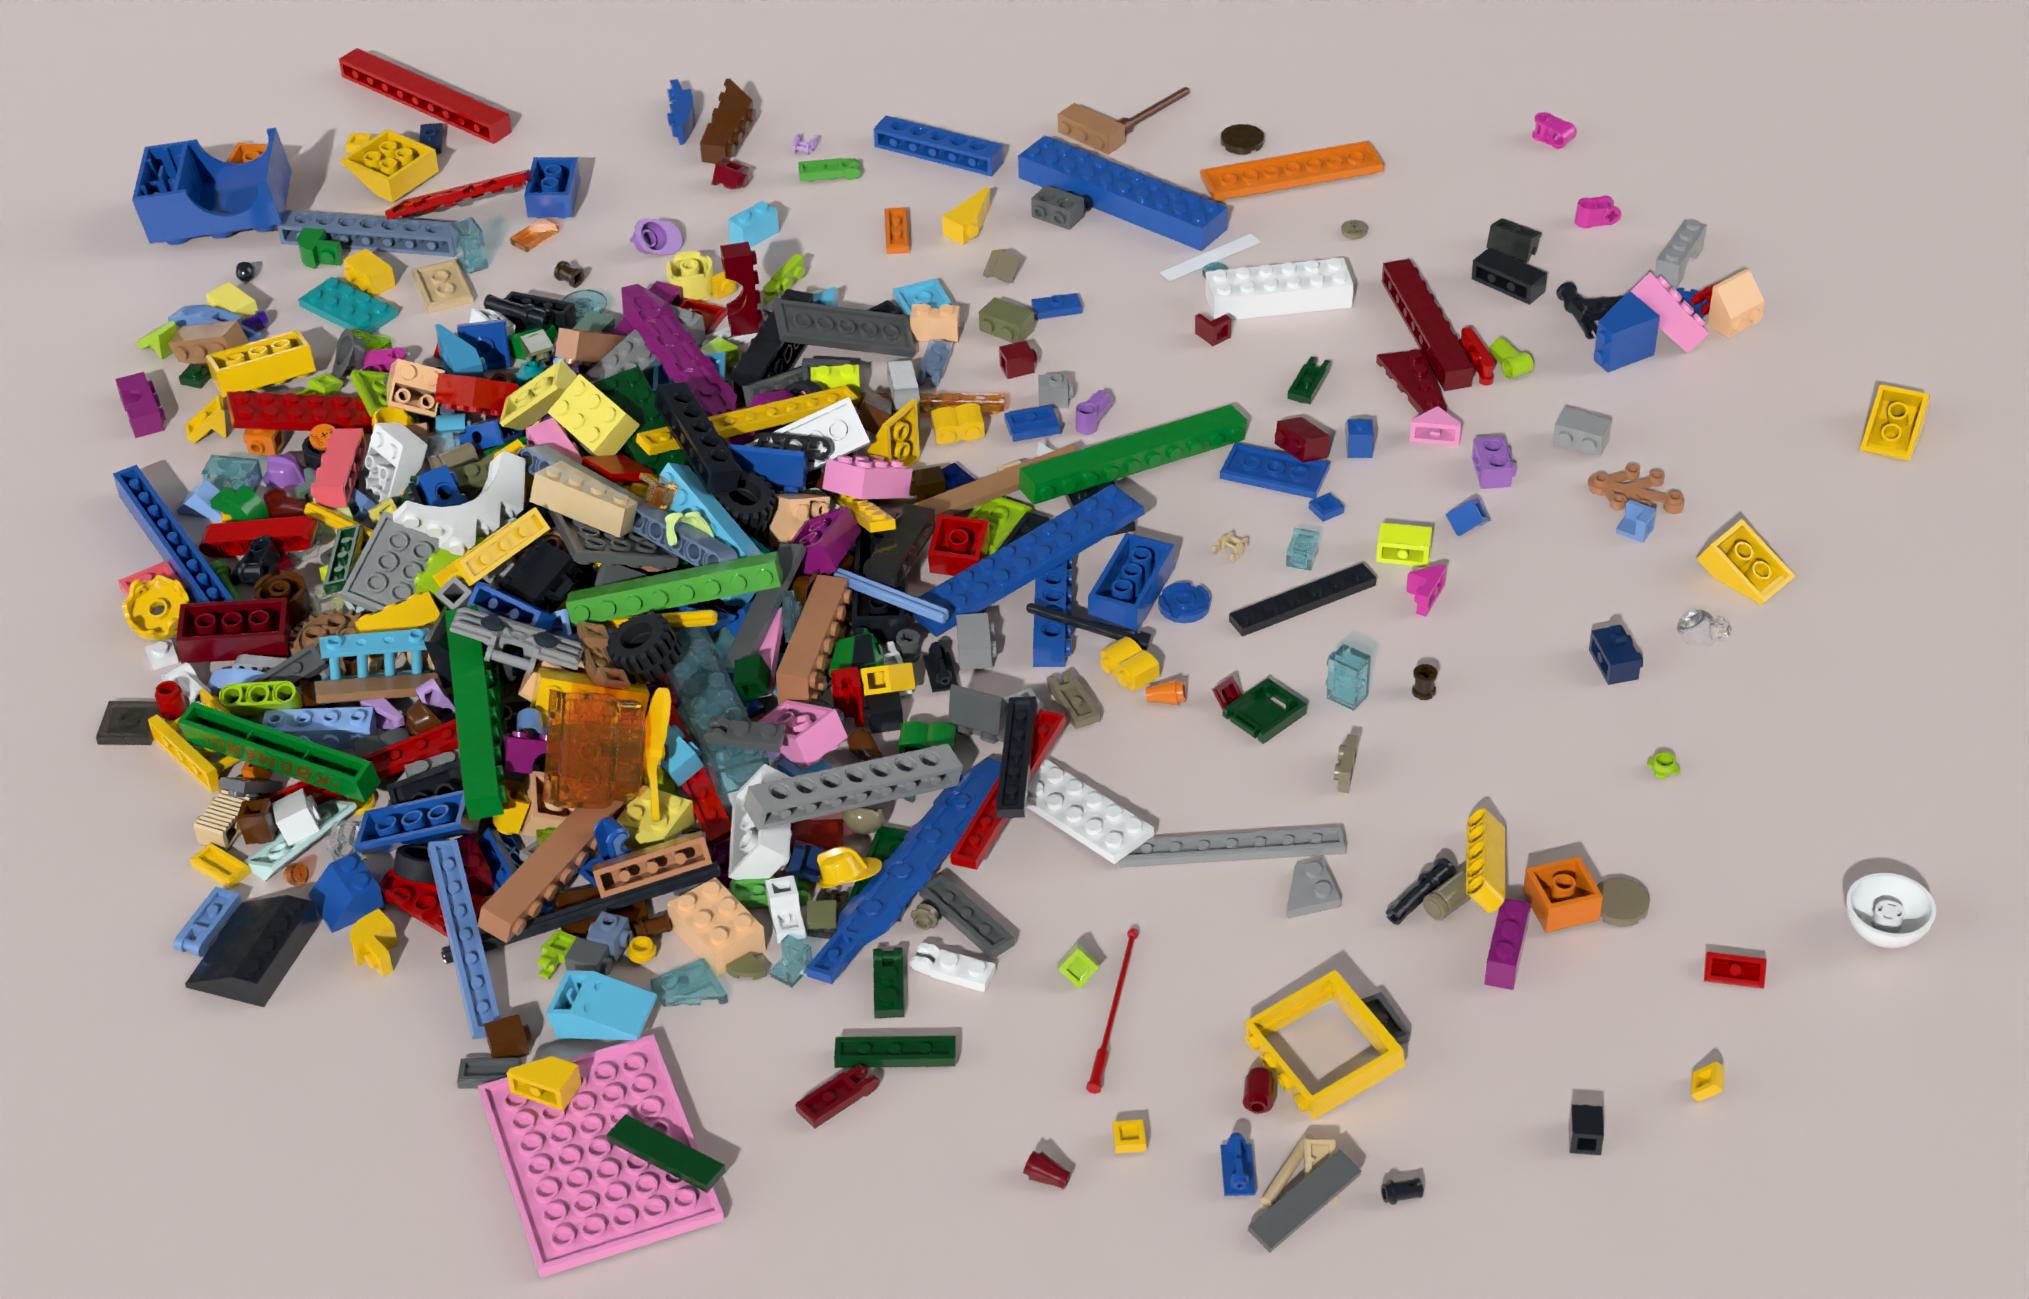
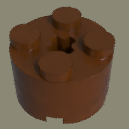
(289, 586)

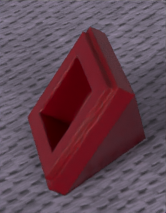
(1227, 692)

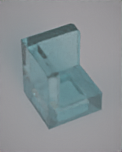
(794, 960)

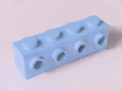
(325, 726)

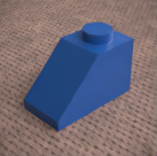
(1359, 438)

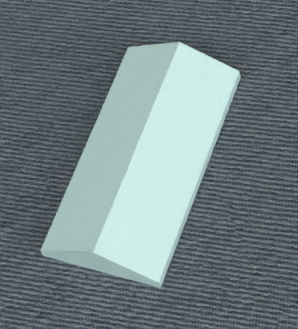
(278, 853)

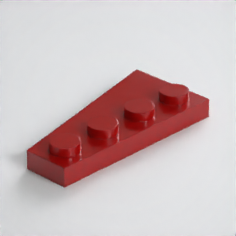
(420, 900)

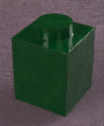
(752, 677)

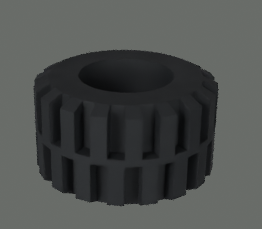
(758, 502)
(644, 647)

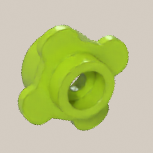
(1663, 765)

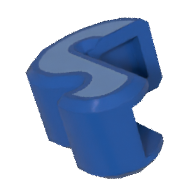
(610, 841)

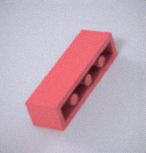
(339, 468)

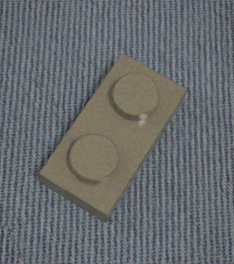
(1347, 755)

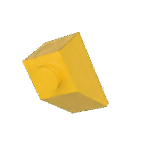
(546, 1081)

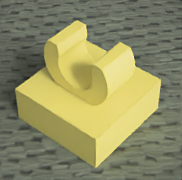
(387, 505)

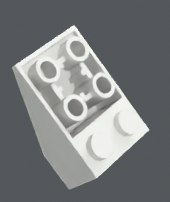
(391, 461)

